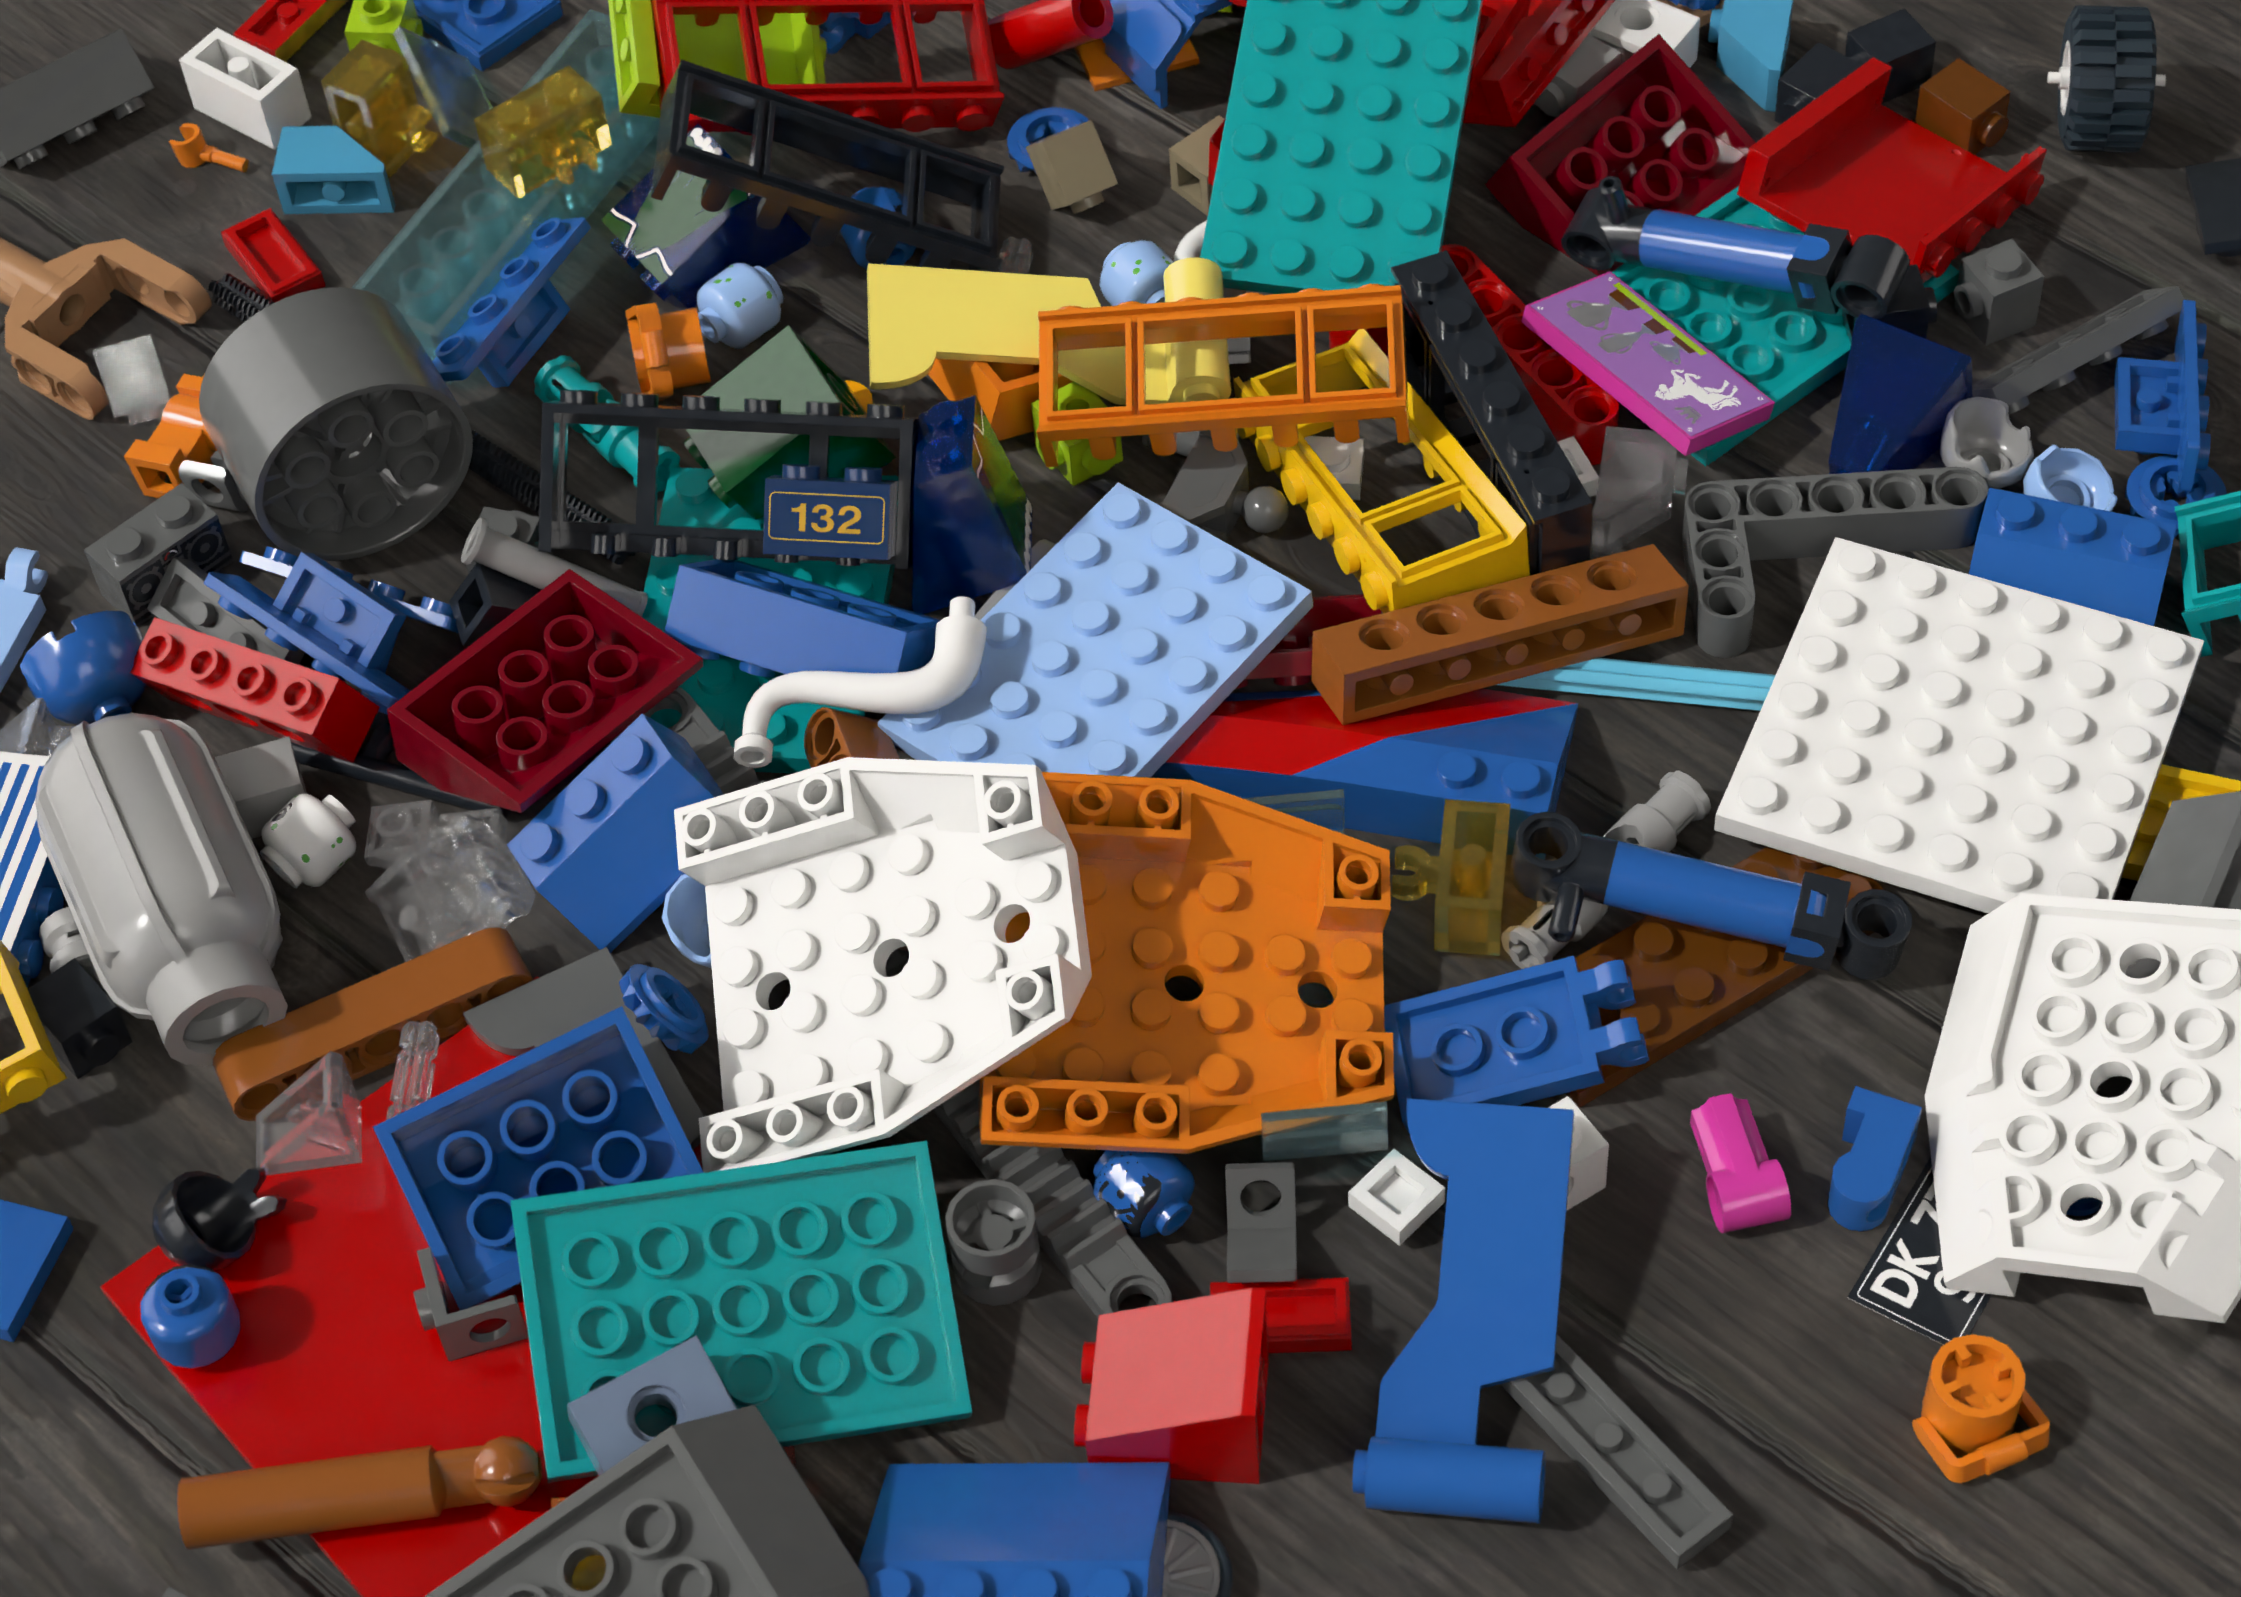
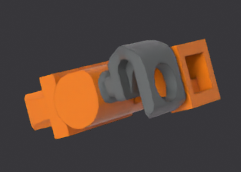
(184, 453)

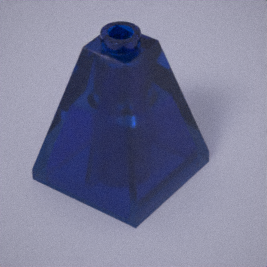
(1895, 399)

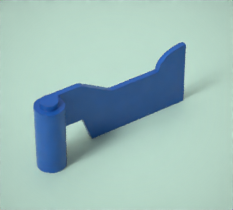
(1489, 1319)

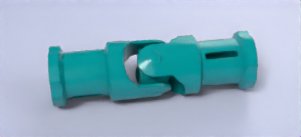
(614, 443)

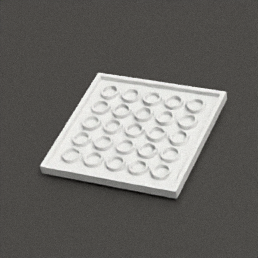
(1959, 734)

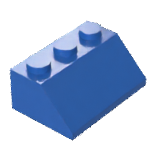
(2074, 553)
(610, 836)

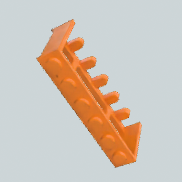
(1201, 319)

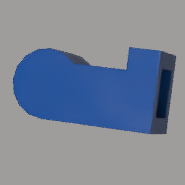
(1869, 1174)

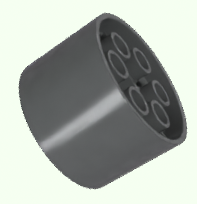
(335, 423)

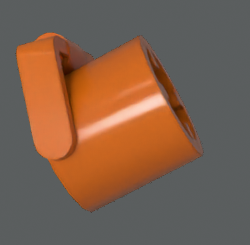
(667, 349)
(1973, 1409)

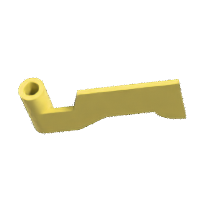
(994, 318)

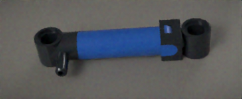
(1815, 267)
(1801, 917)

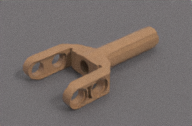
(59, 297)

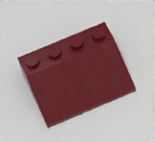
(1642, 124)
(537, 695)

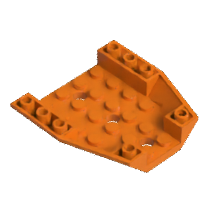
(1247, 911)

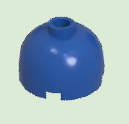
(88, 670)

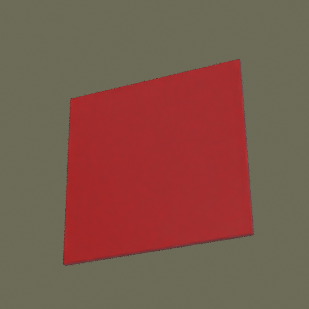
(340, 1357)

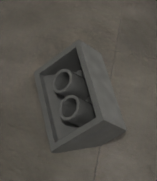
(70, 96)

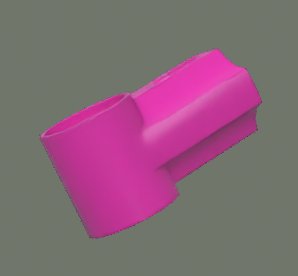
(1740, 1178)

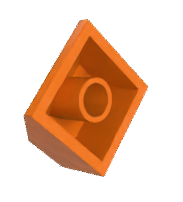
(1001, 389)

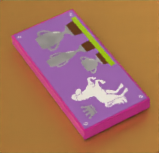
(1647, 363)

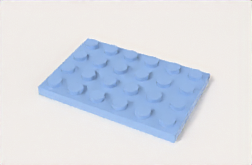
(1111, 648)

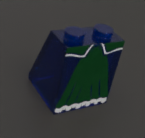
(691, 245)
(967, 509)

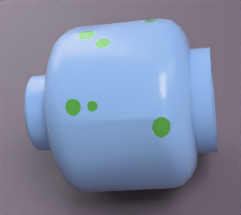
(1134, 273)
(739, 305)

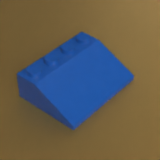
(535, 1126)
(1019, 1530)

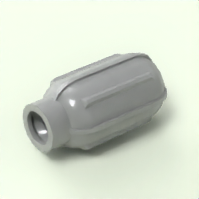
(162, 880)

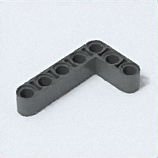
(1799, 518)

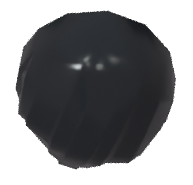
(211, 1219)

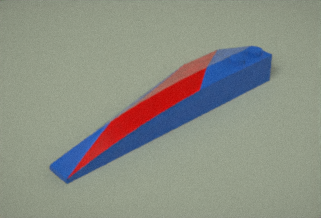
(1390, 765)

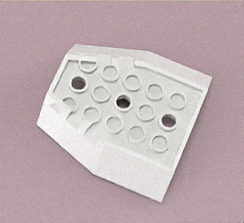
(819, 889)
(2018, 1116)

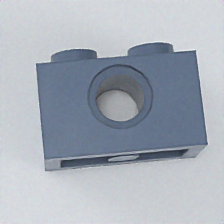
(676, 1379)

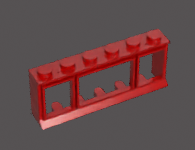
(894, 105)

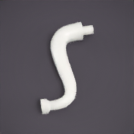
(940, 682)

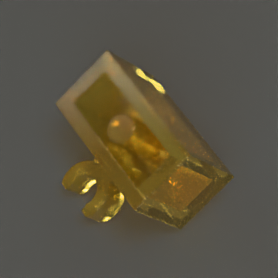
(377, 104)
(544, 132)
(1465, 877)

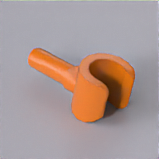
(195, 151)

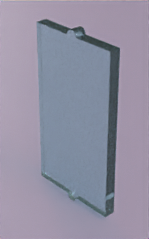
(446, 85)

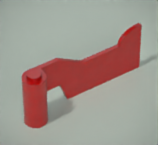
(1047, 29)

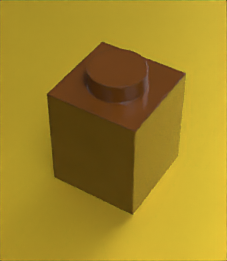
(1964, 107)

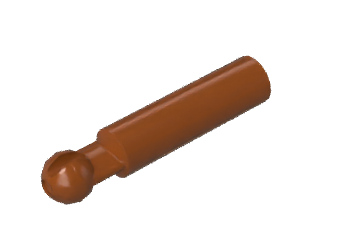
(353, 1491)

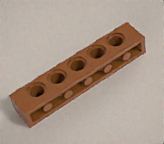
(1498, 633)

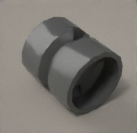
(994, 1242)

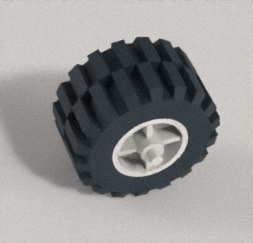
(2106, 78)

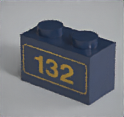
(830, 514)

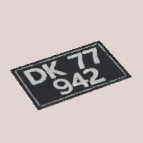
(1907, 1273)

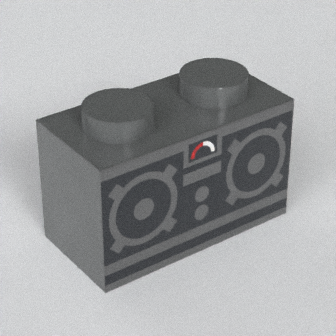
(137, 553)

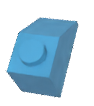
(1753, 45)
(328, 173)

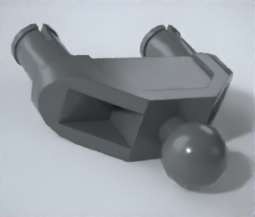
(1215, 489)

